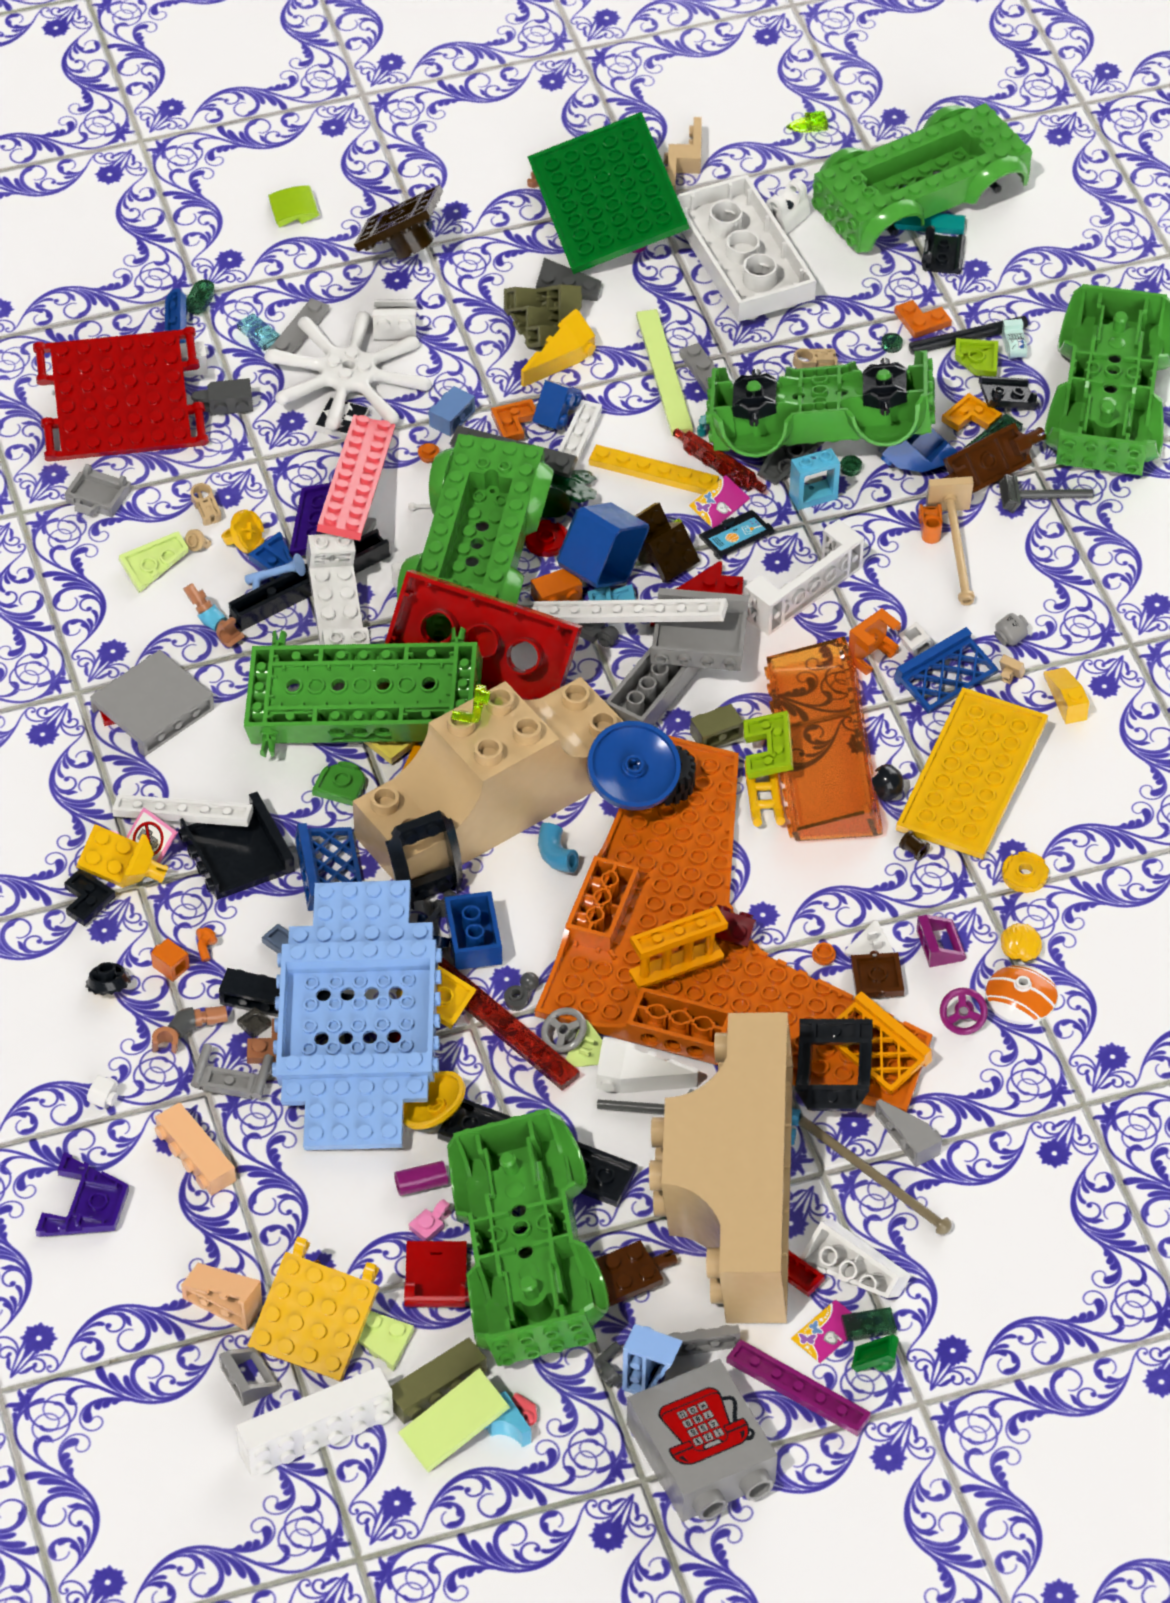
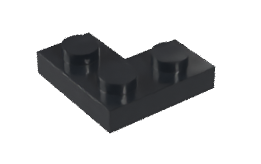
(91, 896)

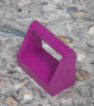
(939, 956)

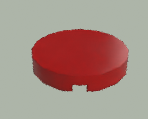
(547, 539)

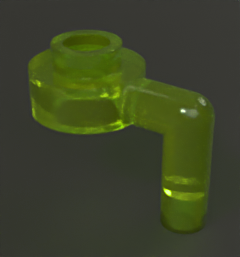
(480, 698)

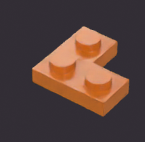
(921, 323)
(509, 416)

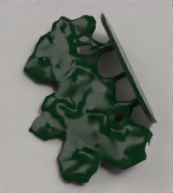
(564, 489)

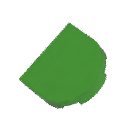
(340, 783)

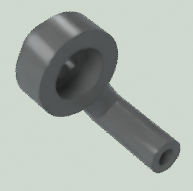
(608, 1373)

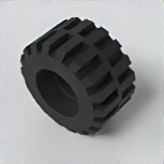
(686, 779)

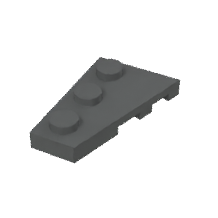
(556, 274)

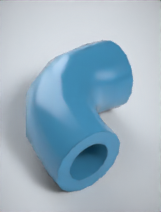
(553, 852)

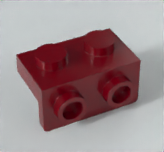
(739, 927)

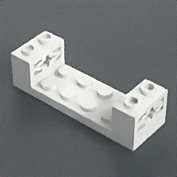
(840, 559)
(335, 590)

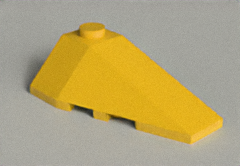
(566, 348)

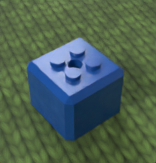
(602, 544)

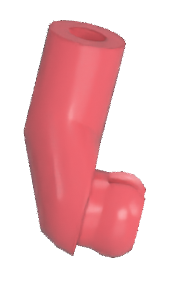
(527, 1408)

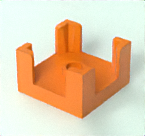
(871, 636)

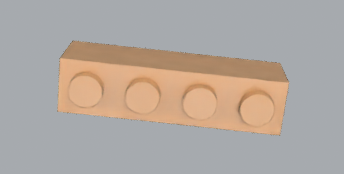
(195, 1149)

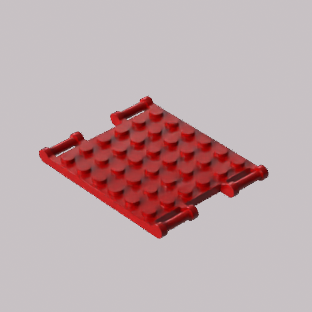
(120, 395)

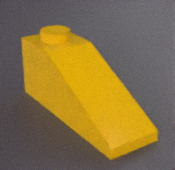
(1068, 695)

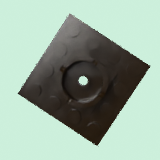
(402, 225)

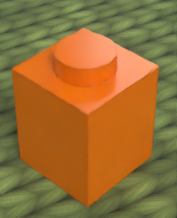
(170, 959)

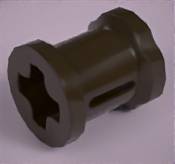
(914, 845)

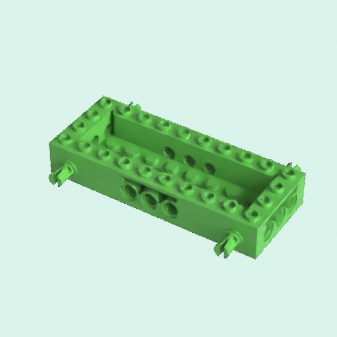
(360, 709)

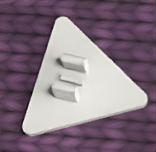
(869, 940)

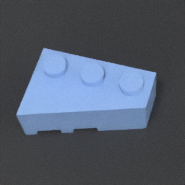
(647, 1358)

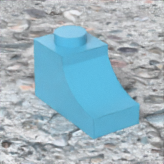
(511, 1424)

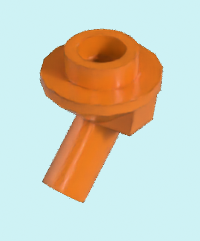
(205, 937)

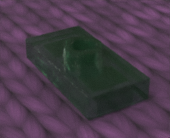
(868, 1324)

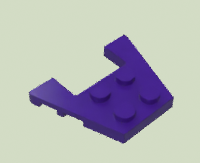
(94, 1206)

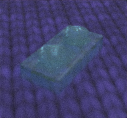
(258, 331)

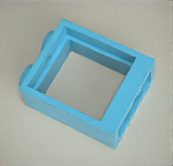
(817, 492)

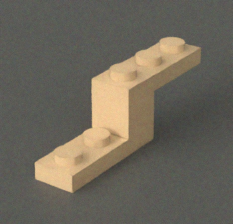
(685, 157)

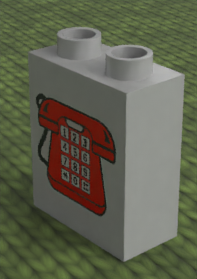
(702, 1441)

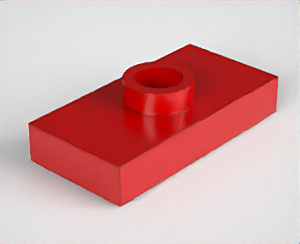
(803, 1275)

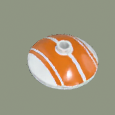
(1021, 994)

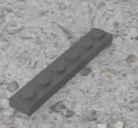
(560, 462)

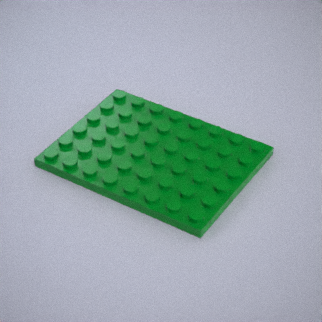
(608, 193)

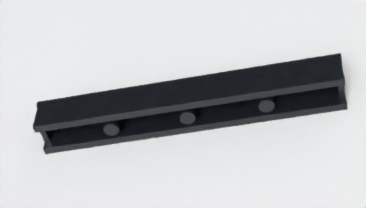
(293, 588)

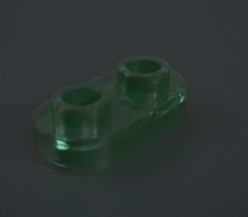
(200, 297)

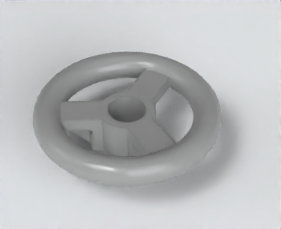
(565, 1041)

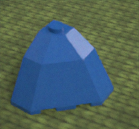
(918, 452)

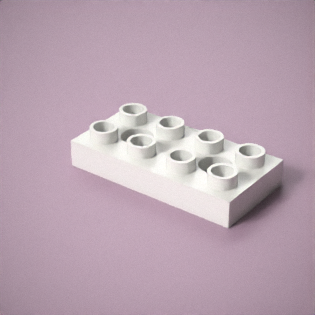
(743, 245)

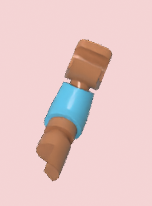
(213, 617)

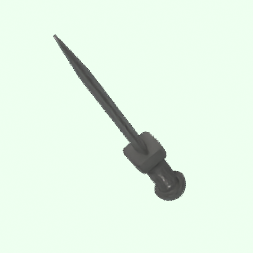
(439, 907)

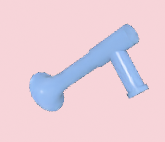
(296, 565)

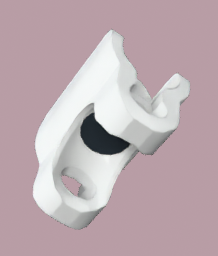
(791, 207)

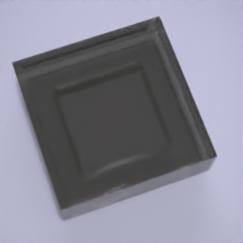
(254, 1022)

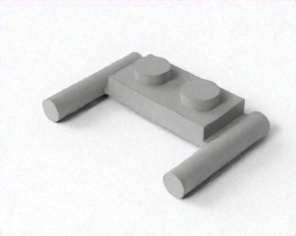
(230, 1081)

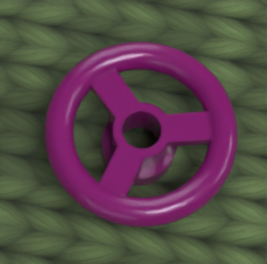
(961, 993)

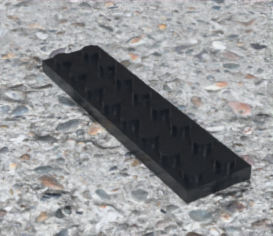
(606, 1174)

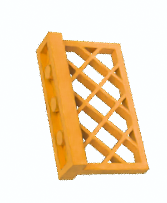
(895, 1034)

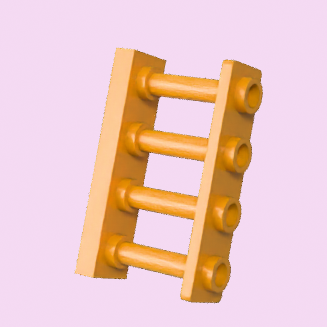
(673, 935)

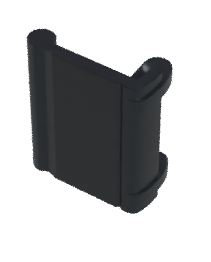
(943, 252)
(1007, 392)

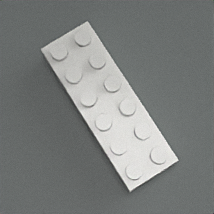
(315, 1421)

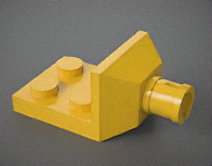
(119, 858)
(454, 997)

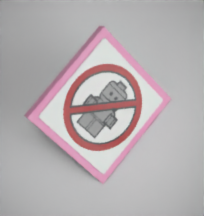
(157, 831)

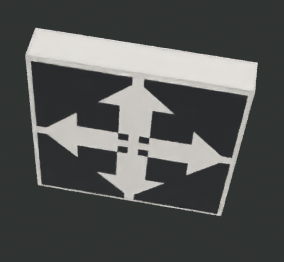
(349, 410)

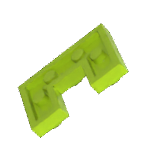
(779, 745)

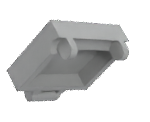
(97, 492)

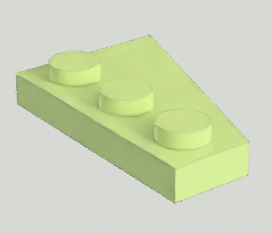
(153, 559)
(385, 1338)

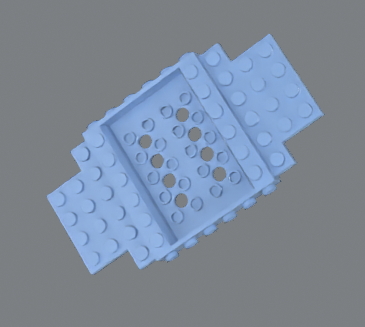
(357, 944)

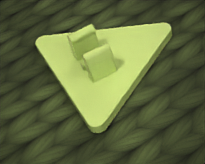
(588, 1051)

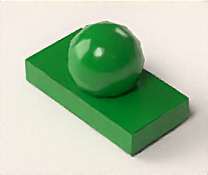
(876, 1354)

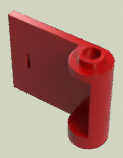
(436, 1274)

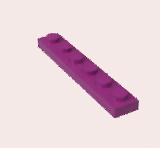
(798, 1387)

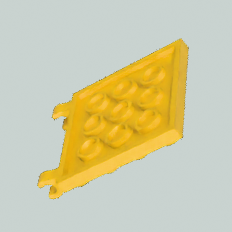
(314, 1314)

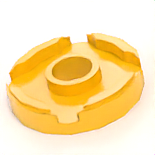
(1025, 882)

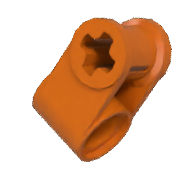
(930, 523)

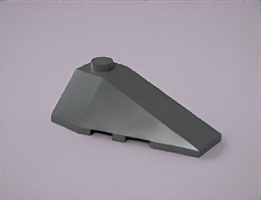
(778, 463)

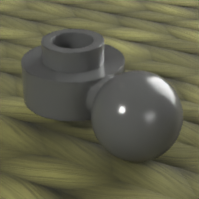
(528, 982)

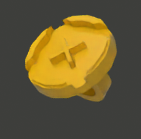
(244, 531)

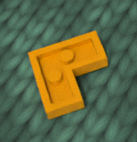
(970, 409)

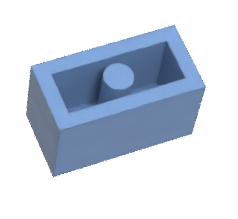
(451, 411)

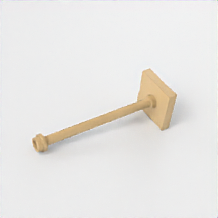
(954, 495)

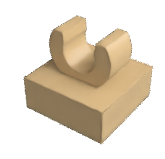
(1010, 668)

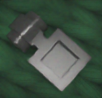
(606, 635)

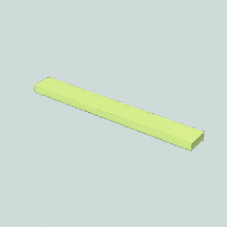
(664, 371)

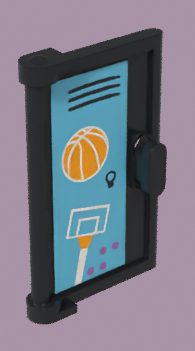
(735, 533)

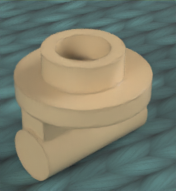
(196, 541)

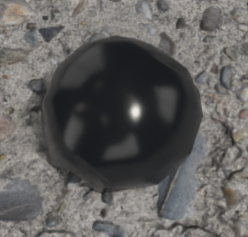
(888, 782)

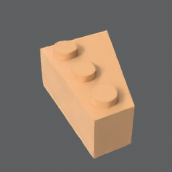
(224, 1294)

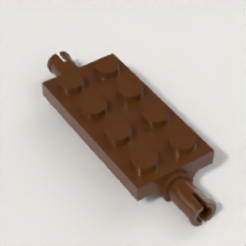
(993, 456)
(633, 1271)

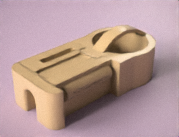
(817, 358)
(207, 506)

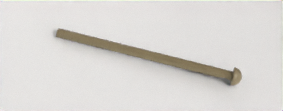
(943, 1226)

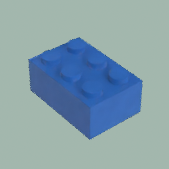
(473, 930)

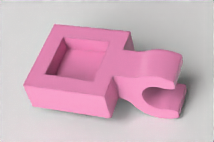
(429, 1224)

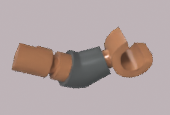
(185, 1021)

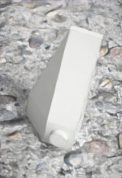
(630, 1070)

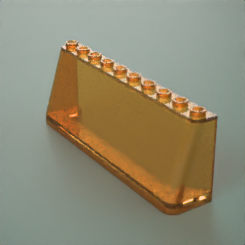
(832, 763)

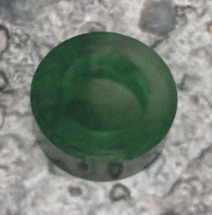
(891, 342)
(850, 465)

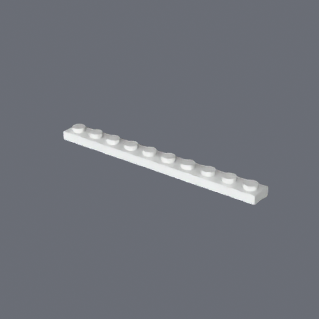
(633, 610)

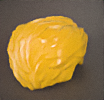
(1021, 942)

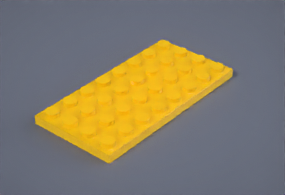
(972, 773)

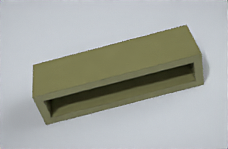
(436, 1379)

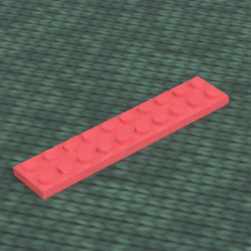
(356, 477)

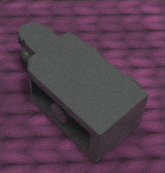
(226, 397)

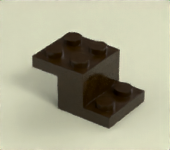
(666, 544)

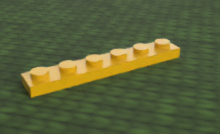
(651, 469)

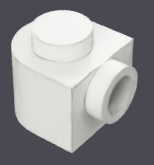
(103, 1092)

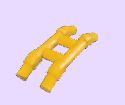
(755, 804)

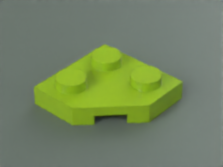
(977, 356)

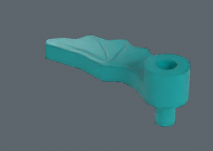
(701, 429)

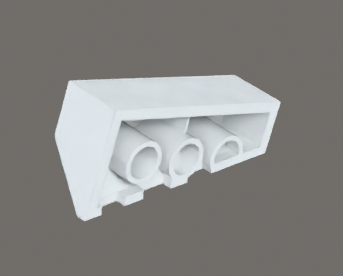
(851, 1260)

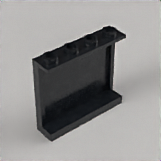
(238, 855)

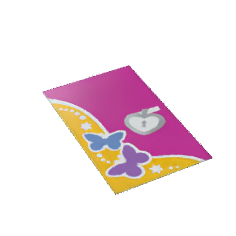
(719, 501)
(823, 1332)

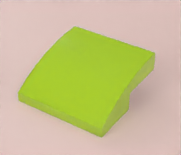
(293, 204)

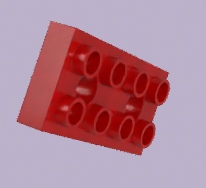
(494, 626)

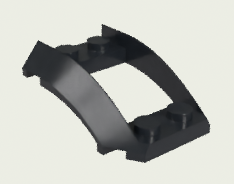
(419, 829)
(834, 1033)

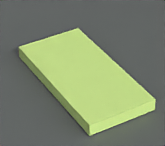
(454, 1420)

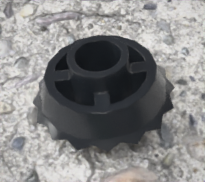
(107, 979)

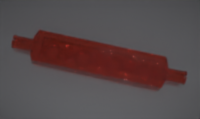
(719, 461)

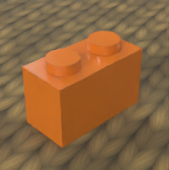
(556, 587)

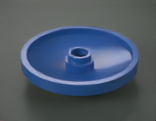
(633, 765)

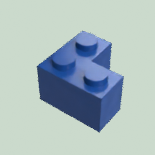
(554, 404)

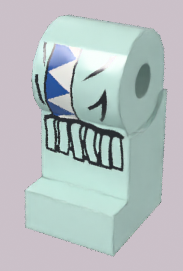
(1014, 338)

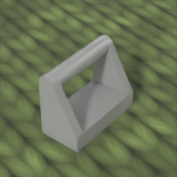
(245, 1392)

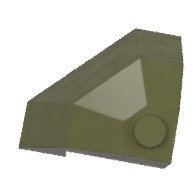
(540, 310)

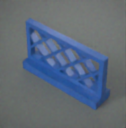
(939, 653)
(308, 862)

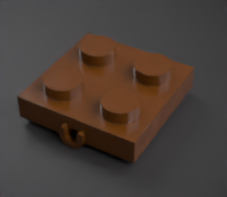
(877, 975)

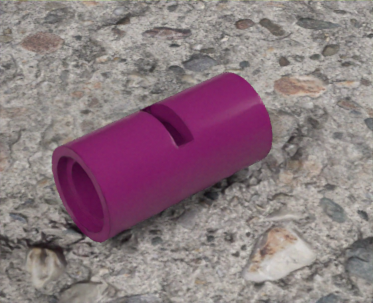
(421, 1178)

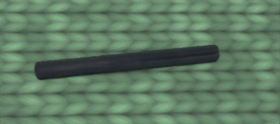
(971, 333)

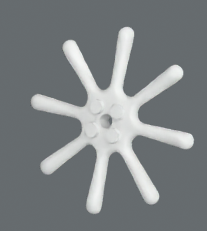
(347, 370)

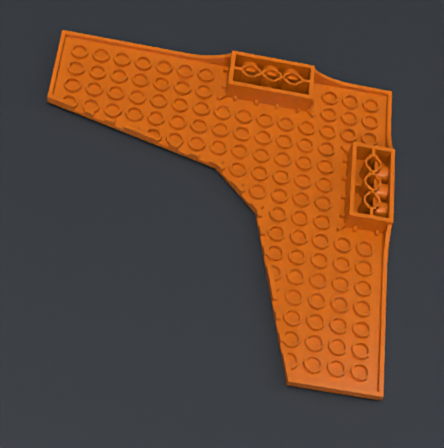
(660, 870)

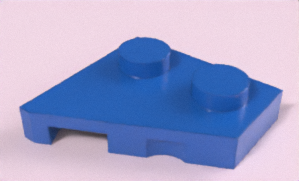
(271, 554)

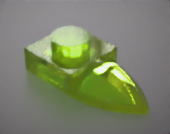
(810, 122)

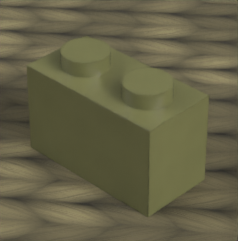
(717, 726)

